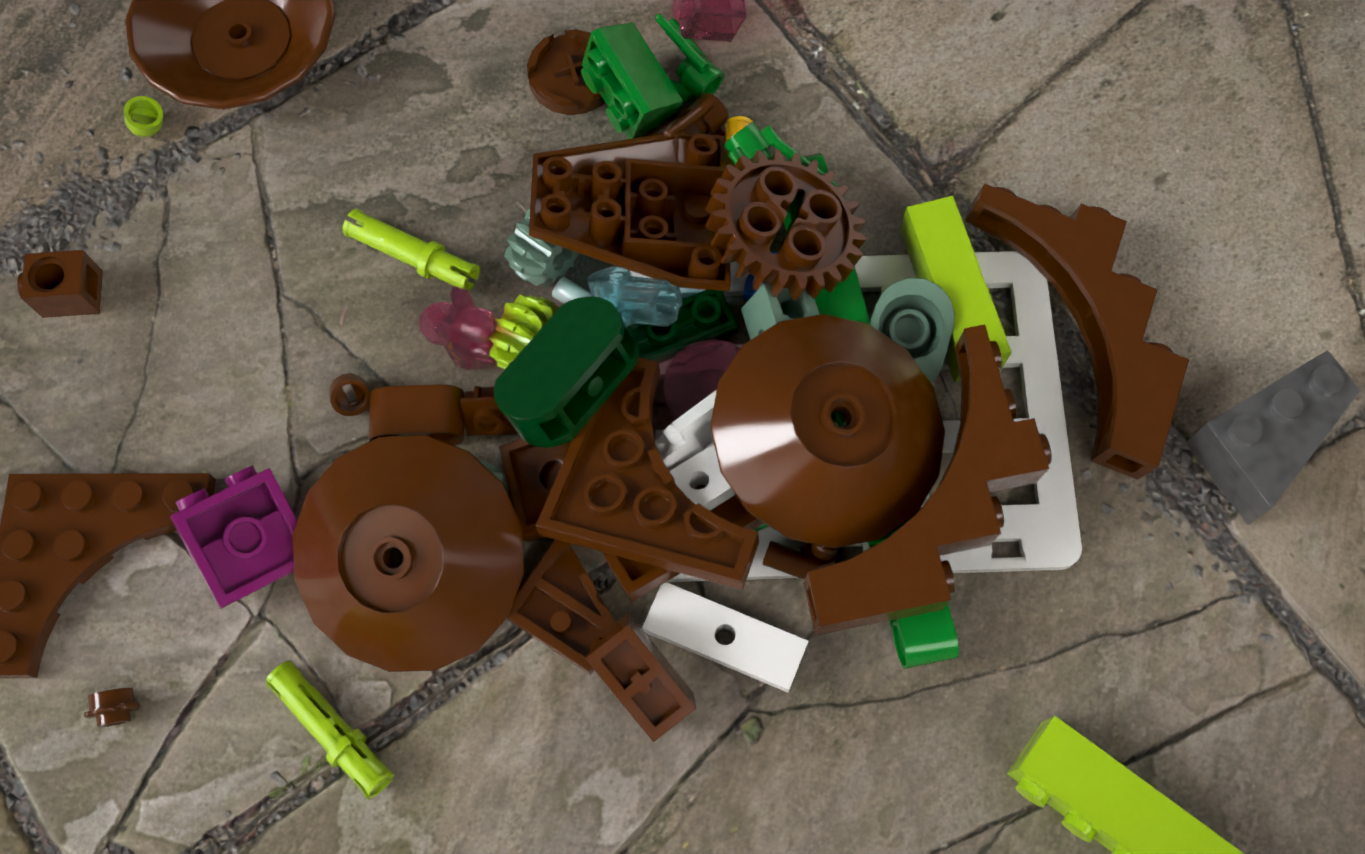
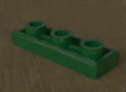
(698, 319)

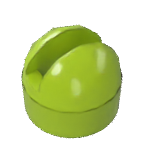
(145, 111)

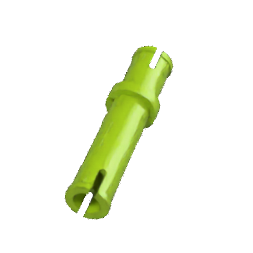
(428, 258)
(342, 743)

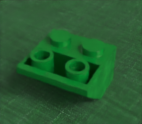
(629, 80)

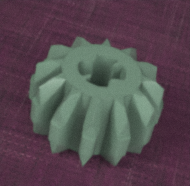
(537, 259)

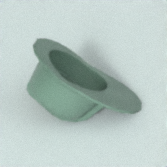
(919, 319)

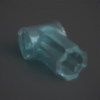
(637, 298)

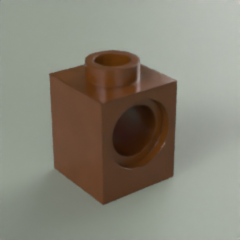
(75, 295)

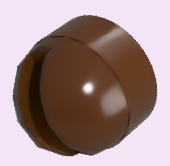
(339, 399)

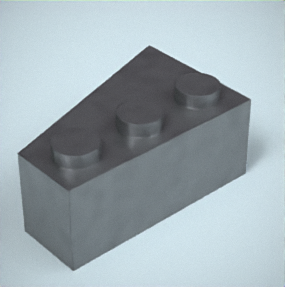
(1272, 434)

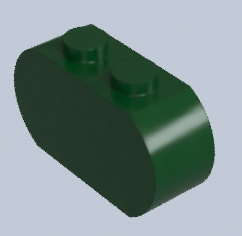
(566, 372)

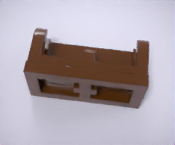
(641, 678)

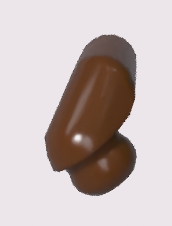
(801, 560)

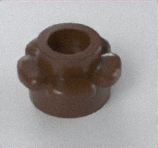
(112, 706)

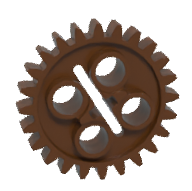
(752, 205)

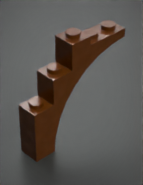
(1133, 378)
(989, 455)

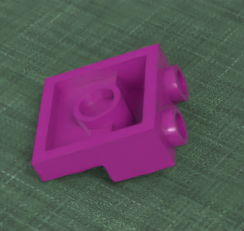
(239, 534)

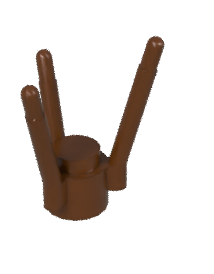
(701, 117)

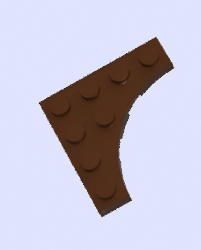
(626, 503)
(64, 531)

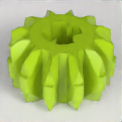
(518, 326)

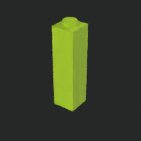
(945, 257)

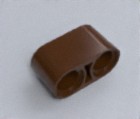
(417, 411)

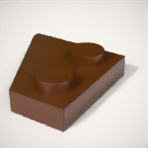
(562, 606)

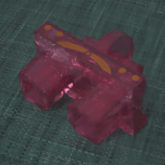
(459, 328)

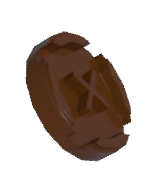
(557, 76)

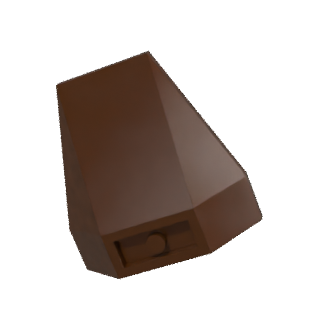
(635, 205)

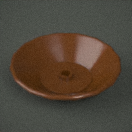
(197, 55)
(800, 467)
(455, 542)

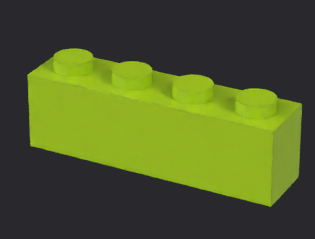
(1105, 797)

